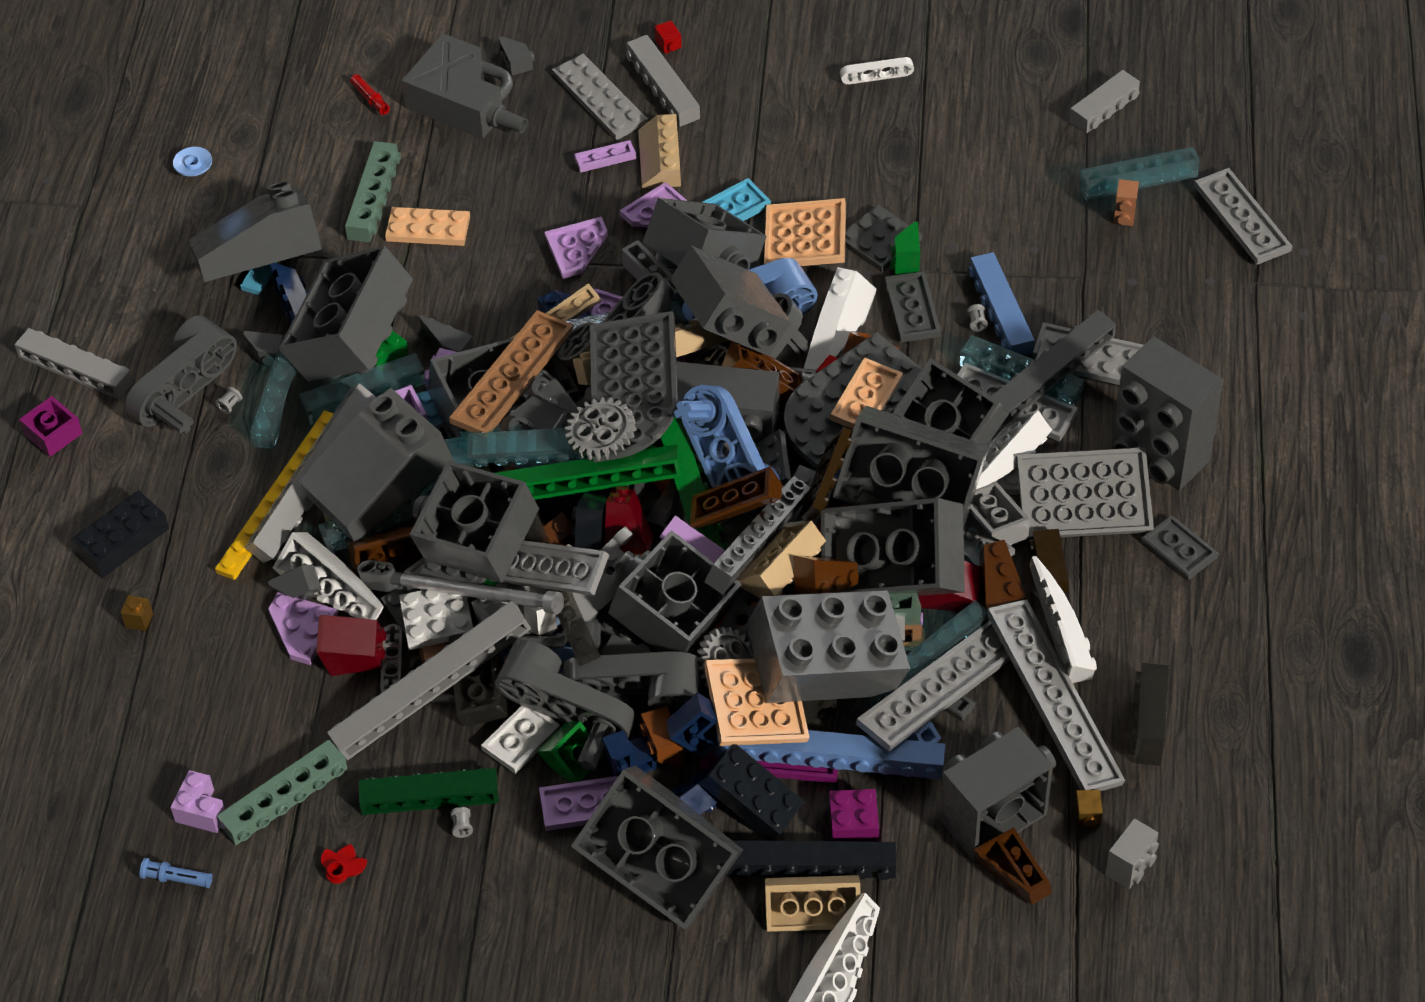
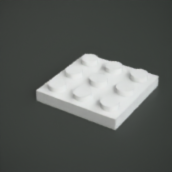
(434, 617)

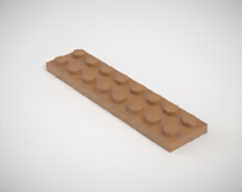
(511, 373)

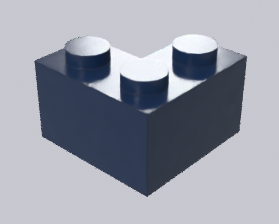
(694, 726)
(622, 754)

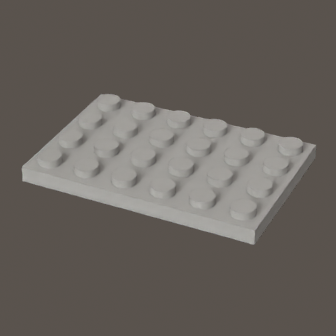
(1086, 492)

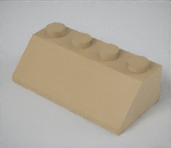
(659, 152)
(775, 563)
(809, 901)

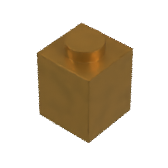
(136, 613)
(1088, 808)

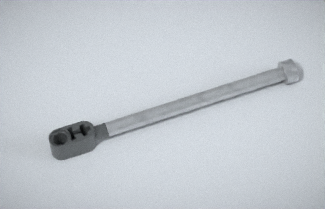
(383, 577)

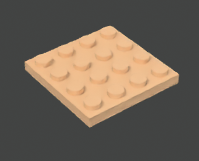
(806, 232)
(742, 707)

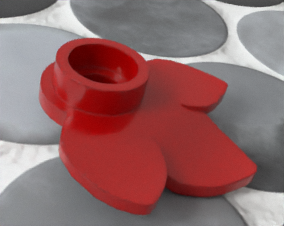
(343, 862)

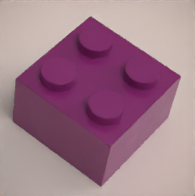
(50, 426)
(854, 815)

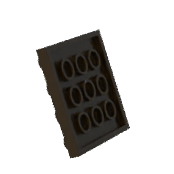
(824, 476)

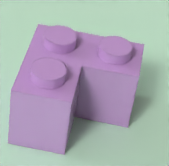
(195, 805)

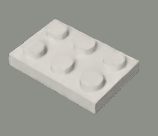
(520, 738)

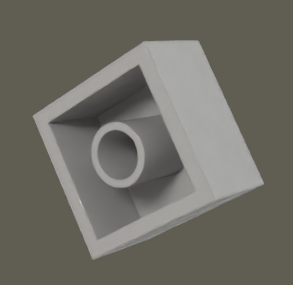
(1132, 854)

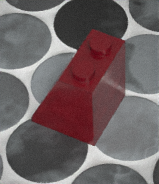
(625, 510)
(956, 601)
(350, 644)

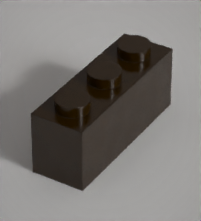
(1049, 550)

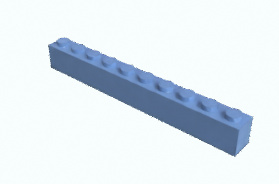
(853, 753)

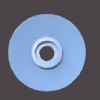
(192, 161)

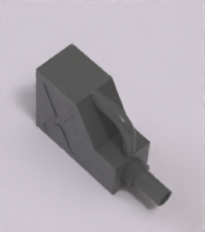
(452, 89)

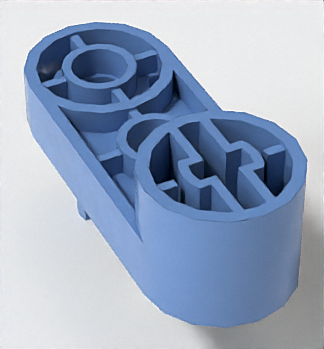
(782, 277)
(716, 409)

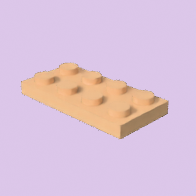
(427, 226)
(870, 386)

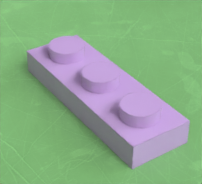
(605, 156)

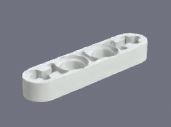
(877, 73)

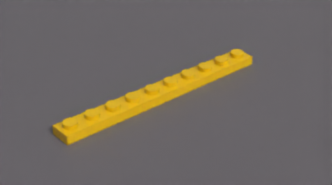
(237, 555)

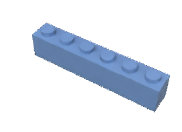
(1001, 304)

